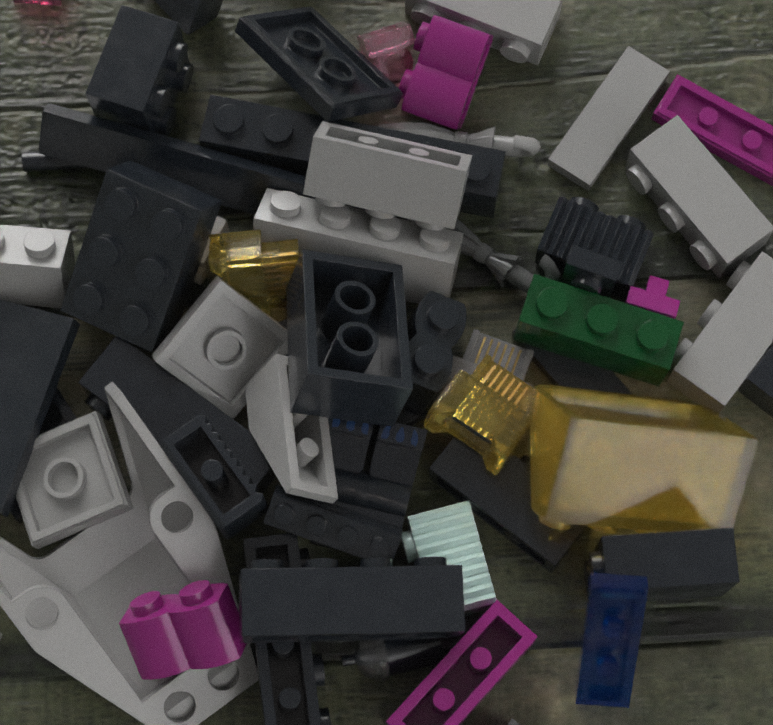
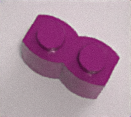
(445, 71)
(183, 630)

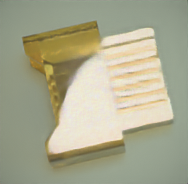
(253, 266)
(484, 412)

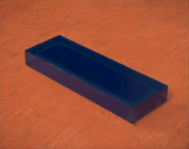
(611, 639)

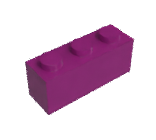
(467, 671)

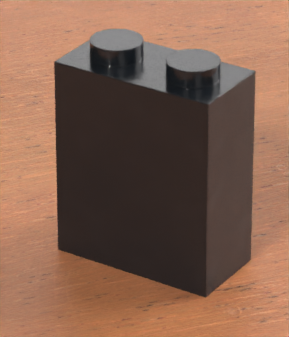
(675, 562)

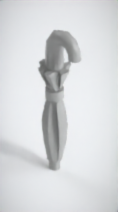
(514, 146)

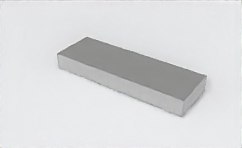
(608, 118)

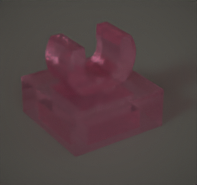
(386, 42)

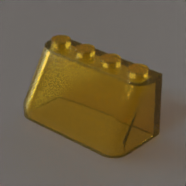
(634, 462)

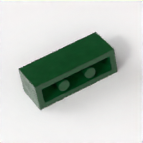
(598, 330)

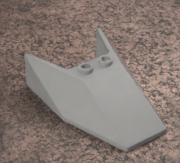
(81, 589)

